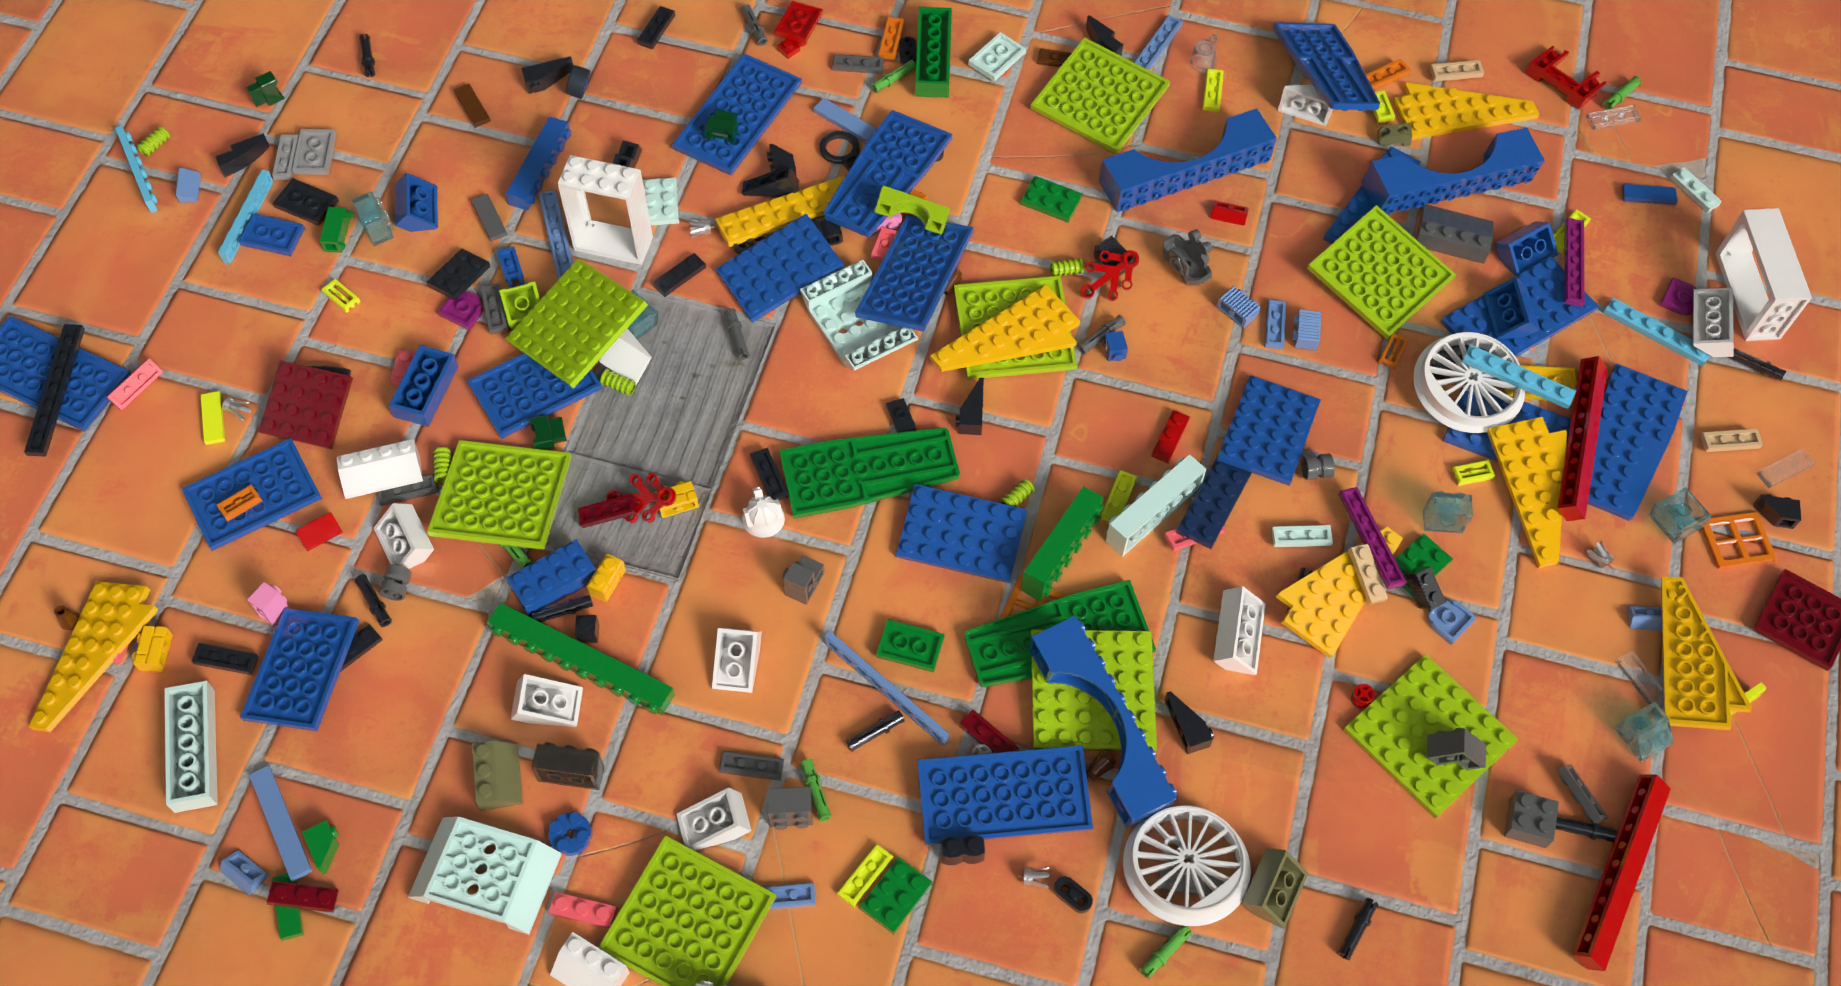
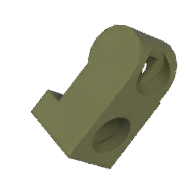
(1395, 134)

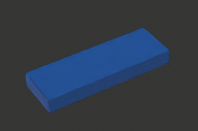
(1649, 194)

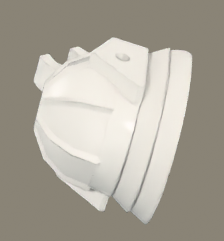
(763, 515)

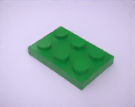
(1051, 199)
(1422, 553)
(910, 645)
(895, 895)

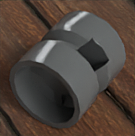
(1317, 466)
(395, 582)

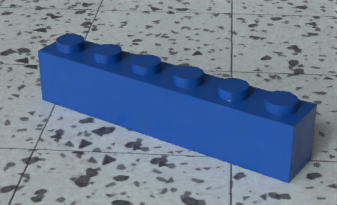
(538, 163)

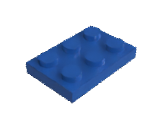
(272, 235)

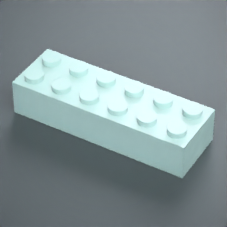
(1155, 504)
(190, 747)

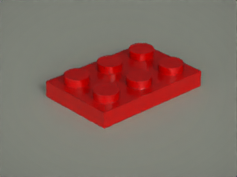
(798, 22)

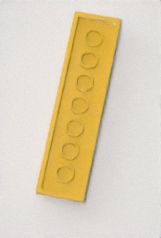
(776, 213)

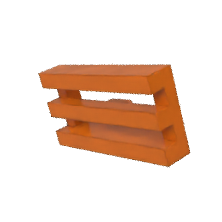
(1388, 362)
(240, 505)

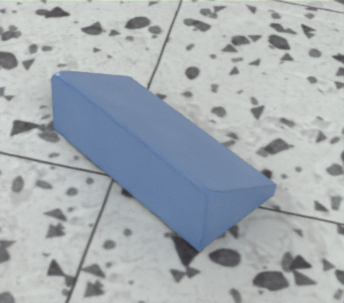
(188, 185)
(1645, 618)
(243, 872)

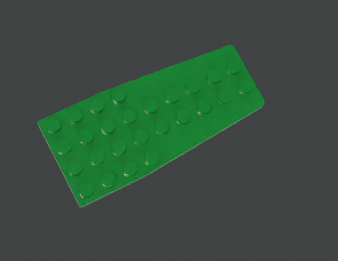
(866, 469)
(1001, 647)

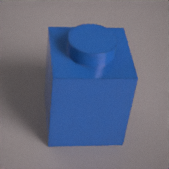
(1115, 346)

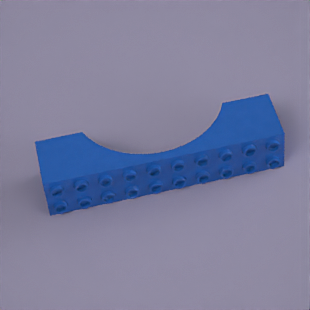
(1137, 179)
(1402, 184)
(1070, 659)

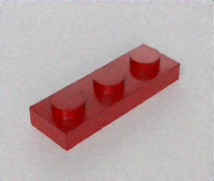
(1170, 436)

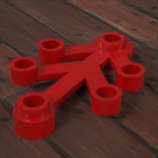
(1112, 273)
(646, 497)

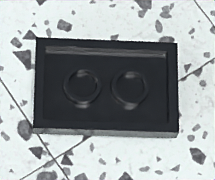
(305, 201)
(458, 274)

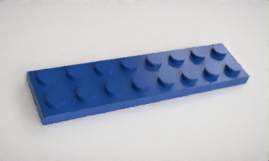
(1358, 206)

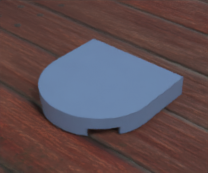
(1450, 620)

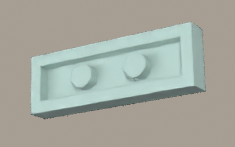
(1695, 189)
(1302, 536)

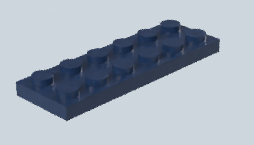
(1213, 503)

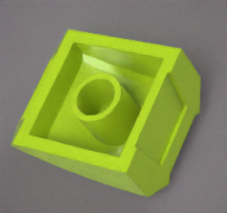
(519, 302)

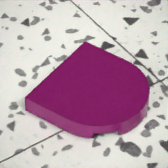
(1679, 297)
(463, 311)

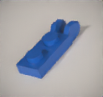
(510, 266)

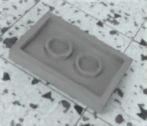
(314, 152)

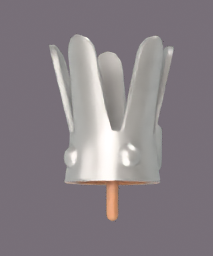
(701, 227)
(232, 405)
(1601, 555)
(1029, 875)

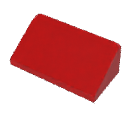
(1229, 213)
(319, 531)

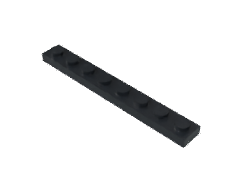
(54, 390)

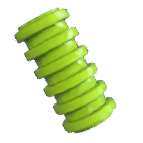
(153, 141)
(1067, 267)
(618, 382)
(442, 462)
(1018, 493)

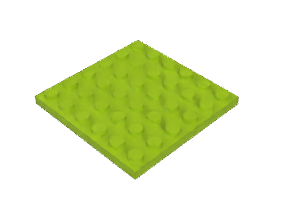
(1100, 95)
(1381, 271)
(985, 300)
(576, 322)
(500, 494)
(1074, 718)
(1397, 727)
(687, 919)

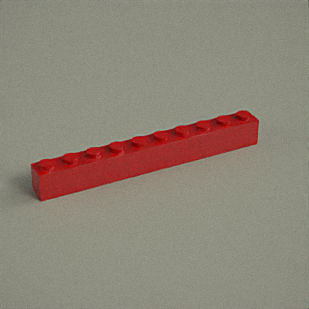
(1582, 439)
(1621, 872)

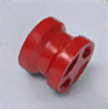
(1364, 691)

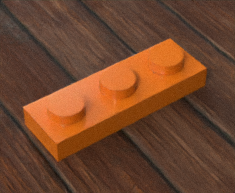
(891, 38)
(1388, 73)

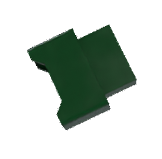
(265, 90)
(722, 126)
(547, 431)

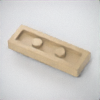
(1457, 70)
(1731, 440)
(1367, 574)

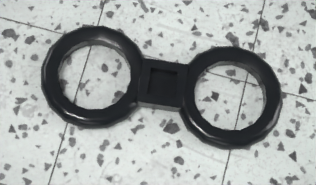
(847, 160)

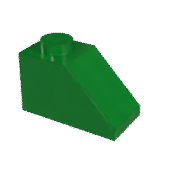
(322, 844)

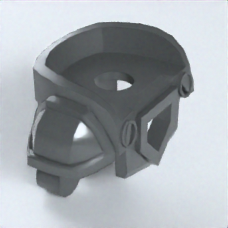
(1179, 251)

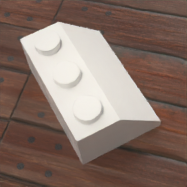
(403, 536)
(587, 965)

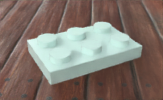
(997, 56)
(662, 200)

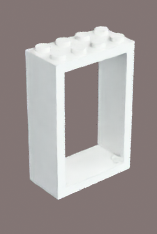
(601, 238)
(1788, 291)

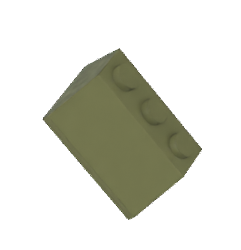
(497, 774)
(1275, 887)

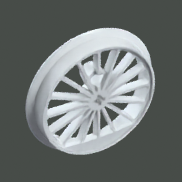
(1470, 379)
(1210, 908)

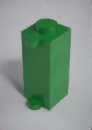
(335, 229)

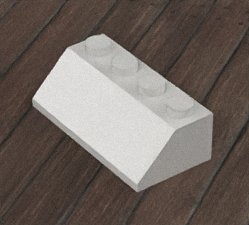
(1714, 321)
(379, 468)
(1239, 631)

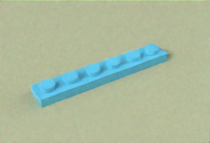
(139, 173)
(248, 208)
(1655, 330)
(1519, 376)

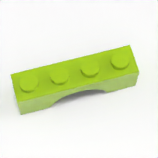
(931, 214)

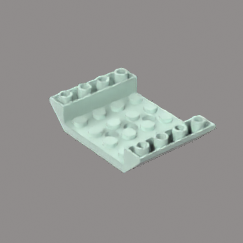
(833, 307)
(507, 891)

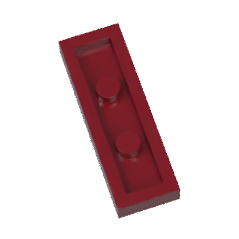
(607, 511)
(986, 733)
(302, 896)

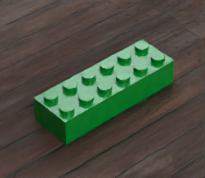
(933, 52)
(1062, 544)

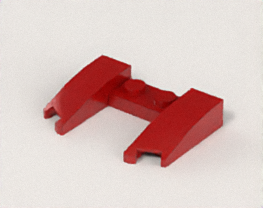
(1578, 93)

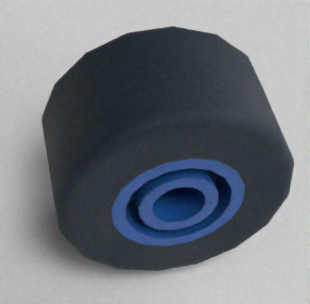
(577, 81)

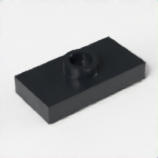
(901, 416)

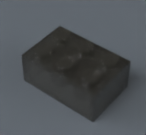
(568, 766)

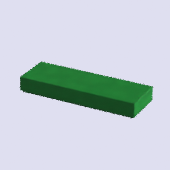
(288, 918)

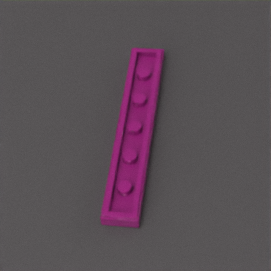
(1574, 262)
(1371, 535)

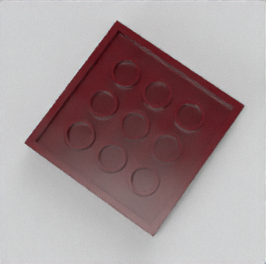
(305, 404)
(1803, 619)

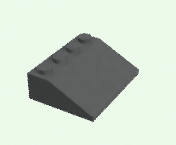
(1455, 233)

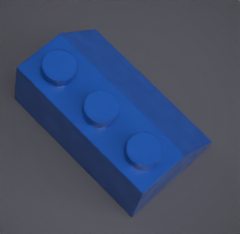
(415, 204)
(1527, 247)
(1511, 310)

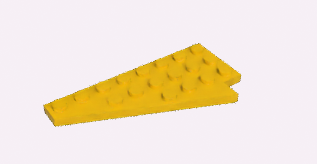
(1446, 111)
(1024, 329)
(1533, 472)
(1328, 600)
(103, 630)
(1696, 675)

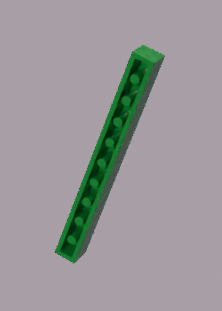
(581, 659)

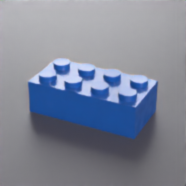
(423, 385)
(552, 578)

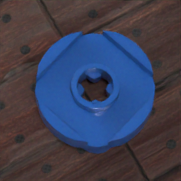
(566, 822)

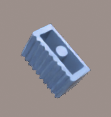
(1238, 306)
(1307, 329)

